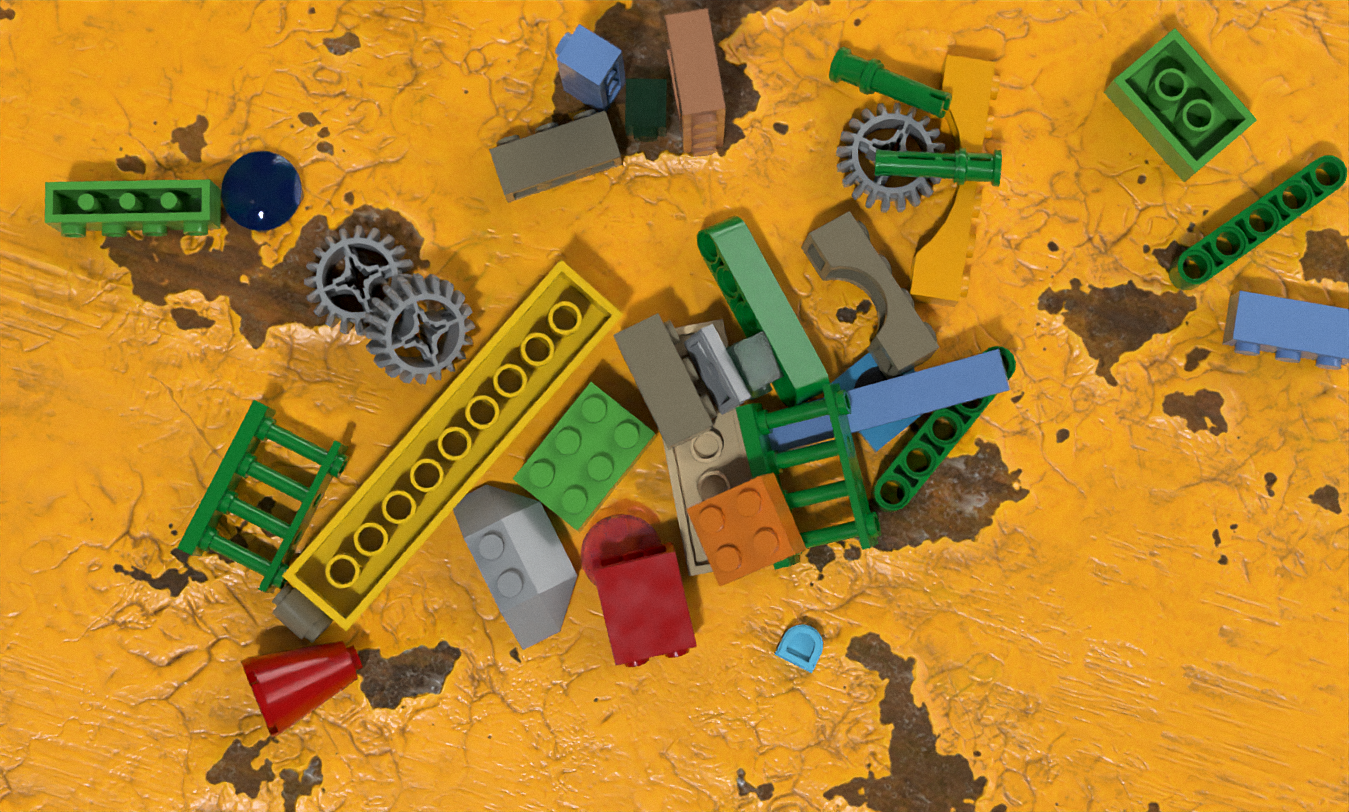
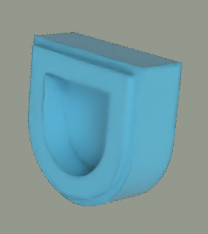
(801, 647)

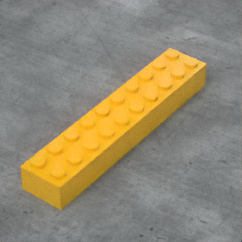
(452, 445)

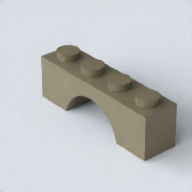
(845, 253)

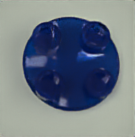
(261, 191)

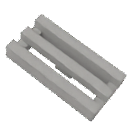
(717, 369)

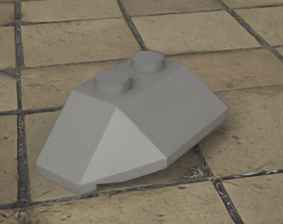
(518, 560)

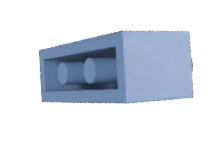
(590, 68)
(1288, 329)

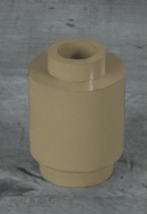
(300, 614)

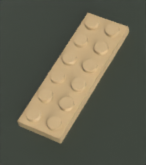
(705, 463)

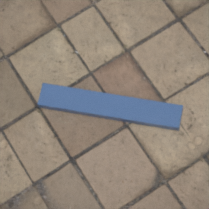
(904, 398)

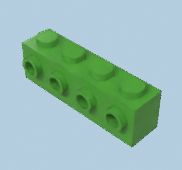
(133, 206)

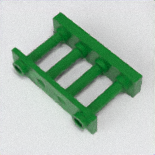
(762, 460)
(241, 462)

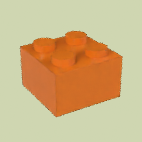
(746, 529)

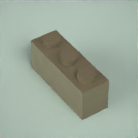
(555, 155)
(665, 380)

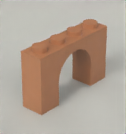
(695, 82)

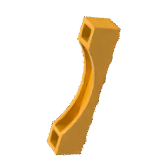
(938, 267)

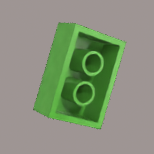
(1179, 105)
(585, 457)

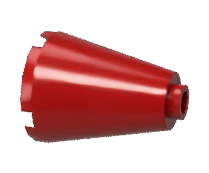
(299, 681)

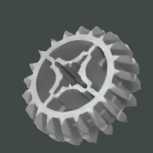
(856, 141)
(341, 286)
(450, 321)

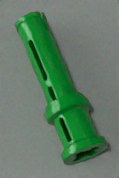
(873, 78)
(959, 166)

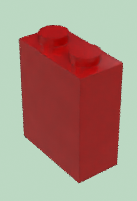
(644, 605)

